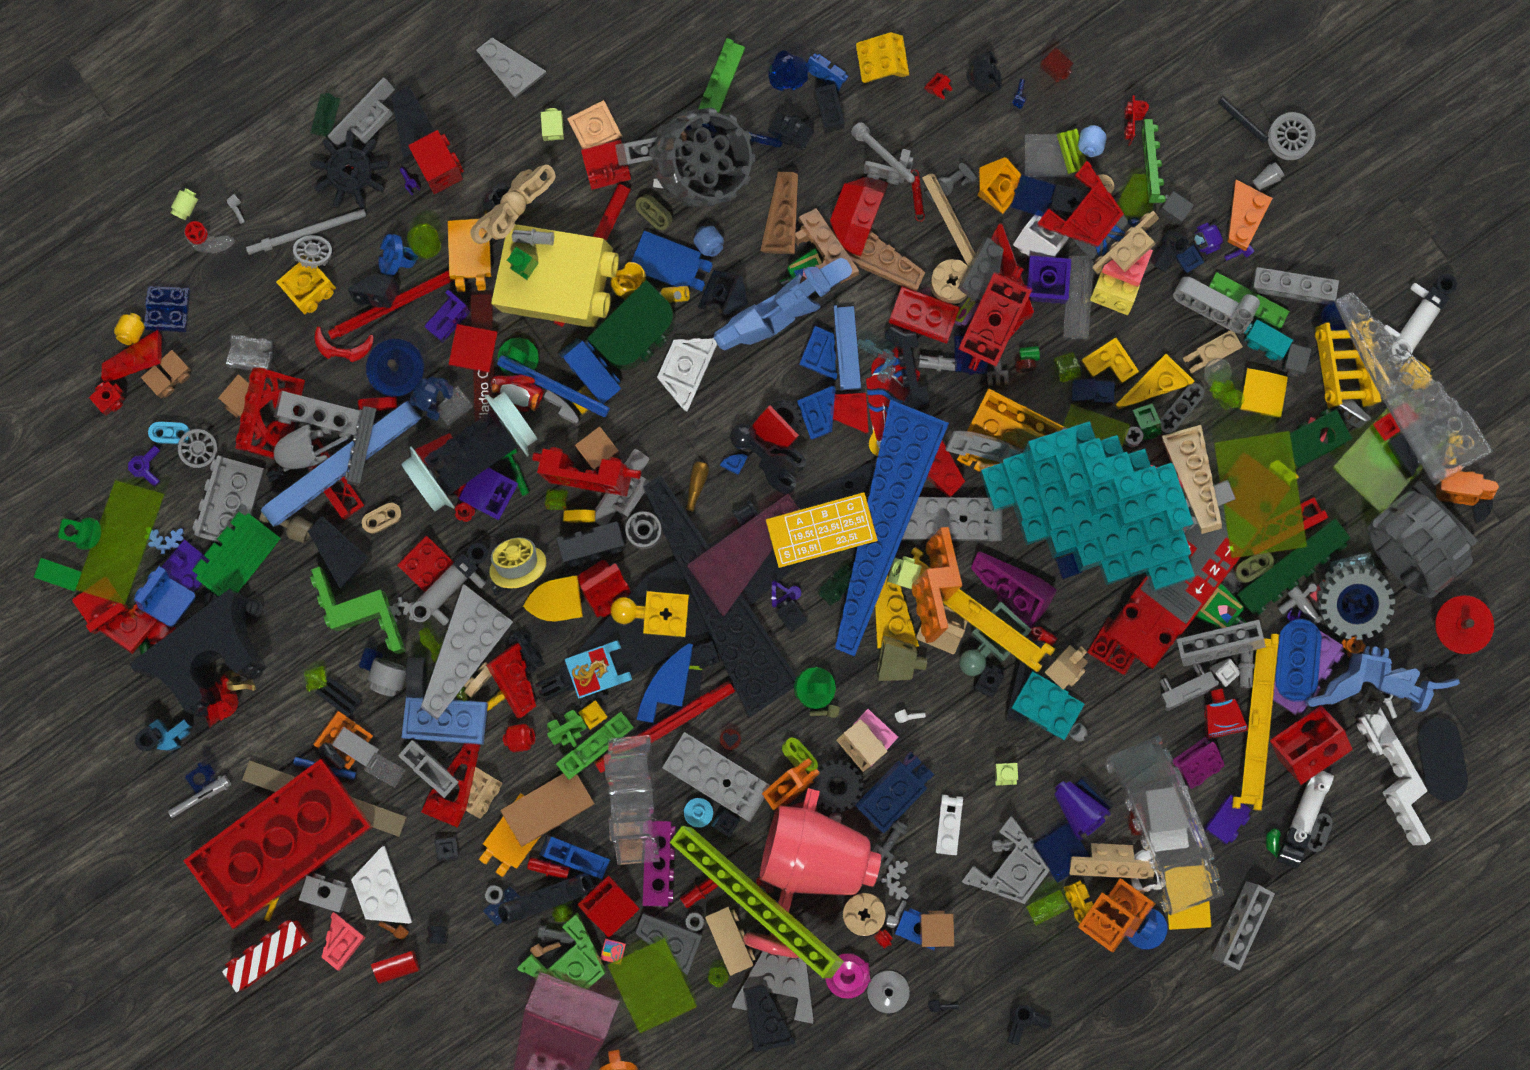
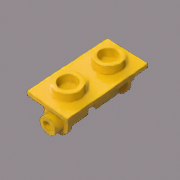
(1076, 895)

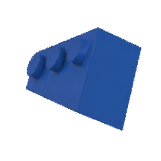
(590, 369)

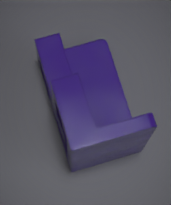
(447, 317)

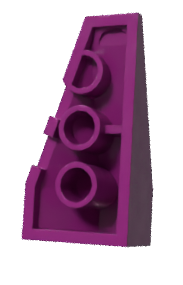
(1019, 590)

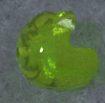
(429, 244)

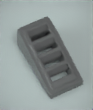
(1350, 411)

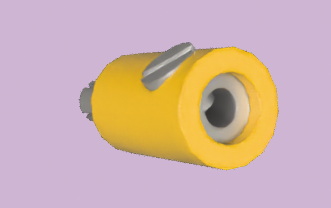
(676, 294)

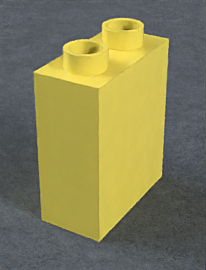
(564, 284)

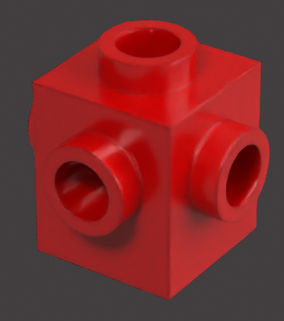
(101, 399)

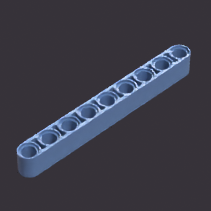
(336, 466)

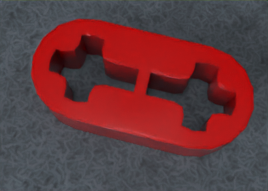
(379, 404)

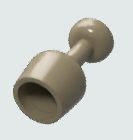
(296, 528)

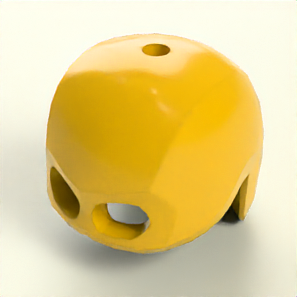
(628, 280)

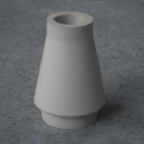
(1268, 176)

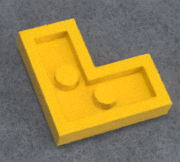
(1112, 356)

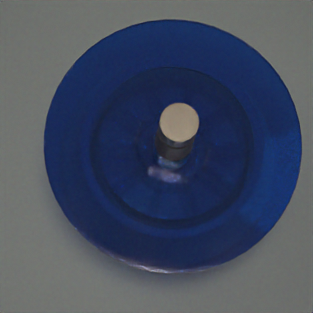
(395, 367)

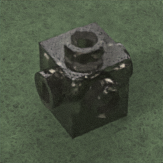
(1367, 700)

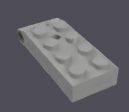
(938, 512)
(707, 770)

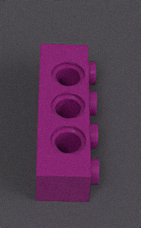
(650, 895)

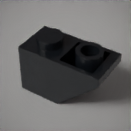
(375, 290)

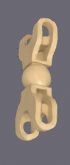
(503, 216)

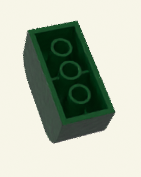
(635, 328)

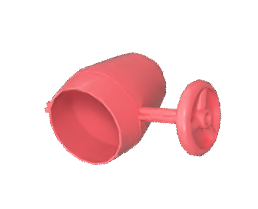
(811, 857)

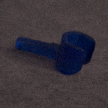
(1018, 99)

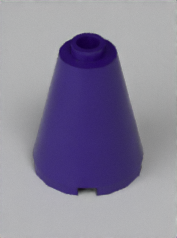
(1080, 809)

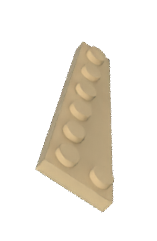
(1191, 463)

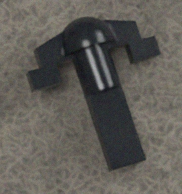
(591, 698)

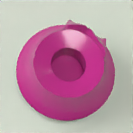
(850, 978)

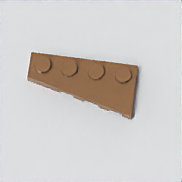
(781, 221)

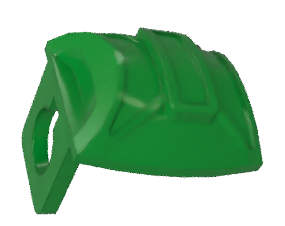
(88, 532)

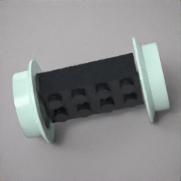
(469, 452)

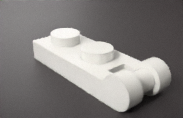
(949, 825)

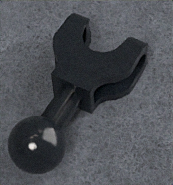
(775, 461)

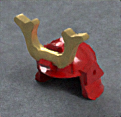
(226, 697)

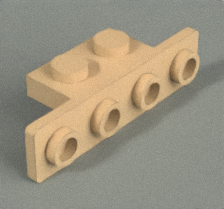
(1131, 247)
(1111, 861)

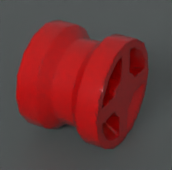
(194, 228)

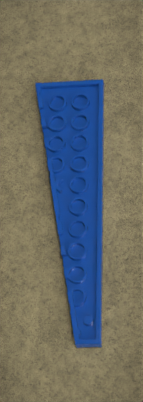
(899, 476)

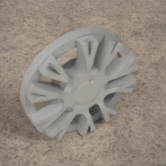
(312, 251)
(197, 448)

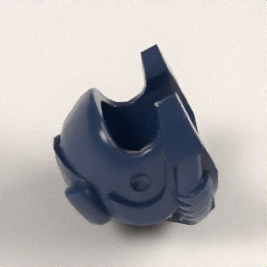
(425, 395)

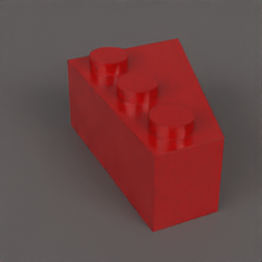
(945, 473)

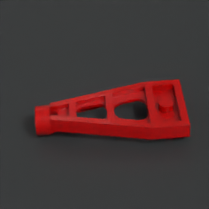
(450, 811)

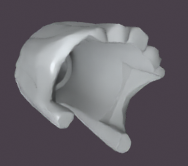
(296, 451)

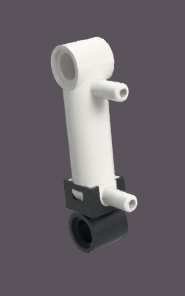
(1426, 312)
(1298, 834)

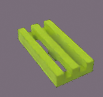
(1078, 157)

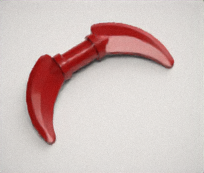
(352, 354)

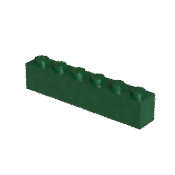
(1292, 567)

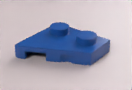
(818, 412)

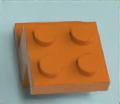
(1116, 915)

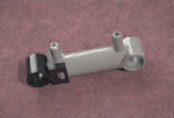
(448, 583)

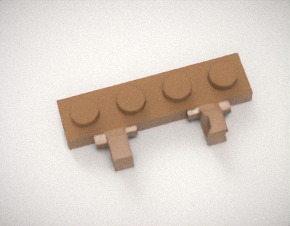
(818, 232)

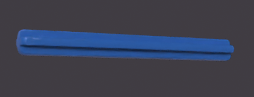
(554, 386)

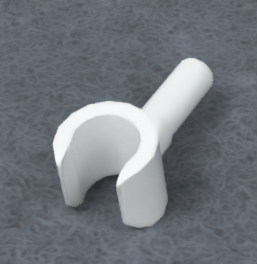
(1389, 703)
(902, 716)

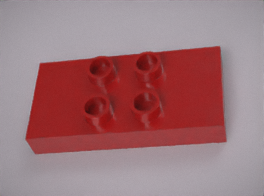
(278, 843)

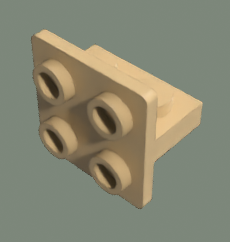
(951, 637)

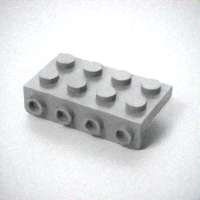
(229, 491)

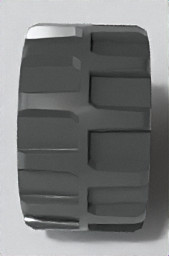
(735, 165)
(1420, 544)

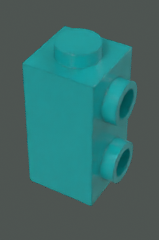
(1267, 340)

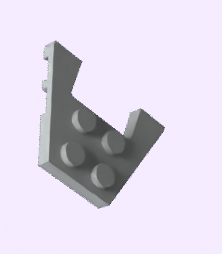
(1019, 872)
(783, 977)

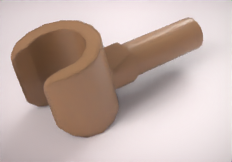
(537, 950)

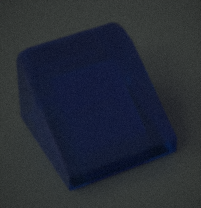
(368, 658)

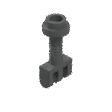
(998, 373)
(899, 827)

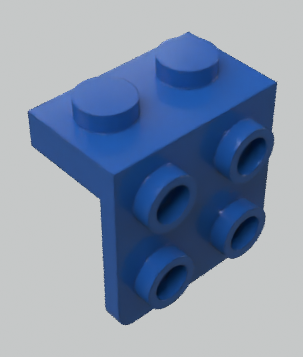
(164, 598)

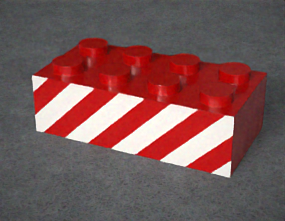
(262, 959)

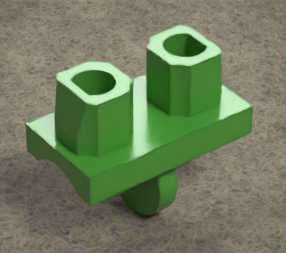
(568, 732)

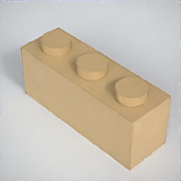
(730, 940)

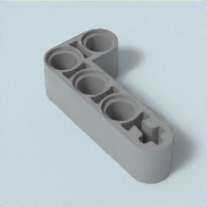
(1215, 305)

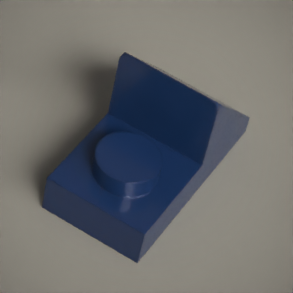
(1092, 391)

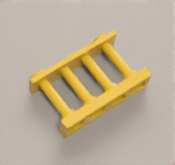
(1331, 377)

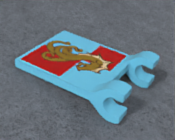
(595, 670)

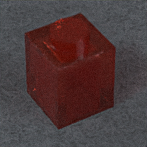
(1057, 65)

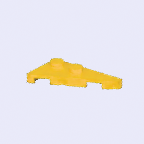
(1160, 379)

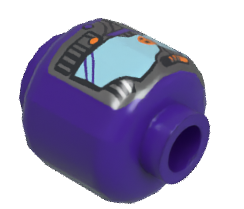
(1208, 238)

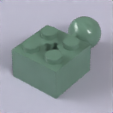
(973, 661)

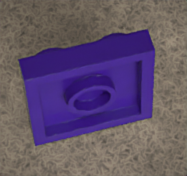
(181, 563)

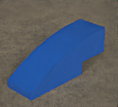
(574, 857)

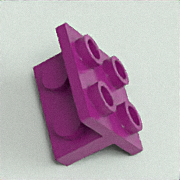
(1199, 762)

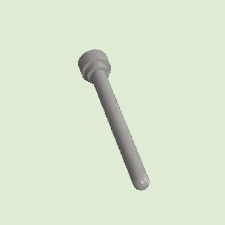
(862, 133)

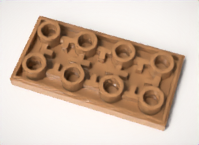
(546, 808)

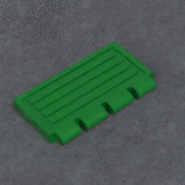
(238, 556)

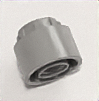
(649, 540)
(386, 677)

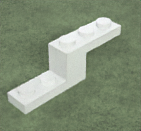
(1404, 791)

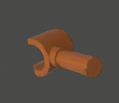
(400, 932)

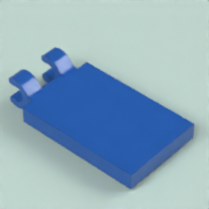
(670, 262)

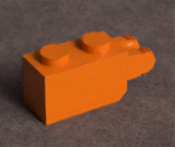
(1466, 488)
(790, 785)

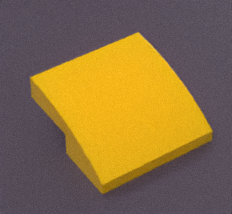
(1264, 393)

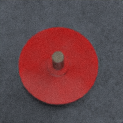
(1464, 624)

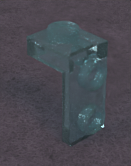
(887, 370)

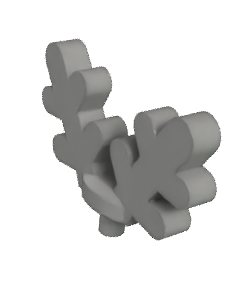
(407, 606)
(899, 867)

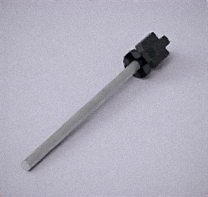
(276, 474)

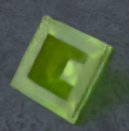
(315, 678)

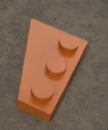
(1246, 214)

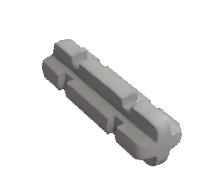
(1006, 845)

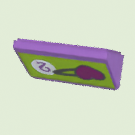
(966, 313)

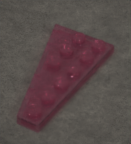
(734, 560)

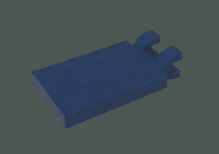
(895, 792)

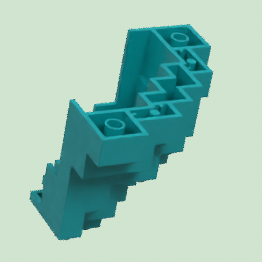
(1098, 505)

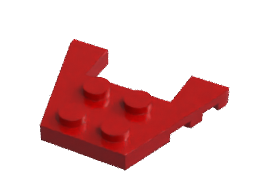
(1093, 216)

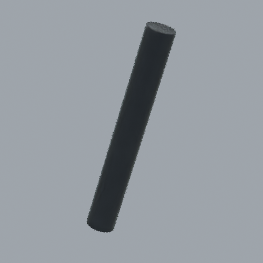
(1243, 120)

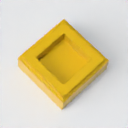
(592, 714)

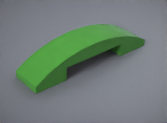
(594, 746)

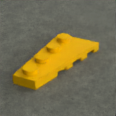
(892, 615)

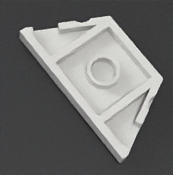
(685, 368)
(380, 891)

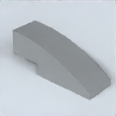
(428, 768)

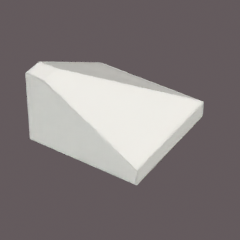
(1225, 671)

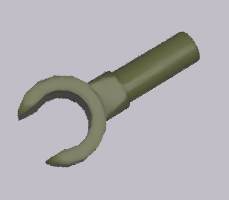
(833, 711)

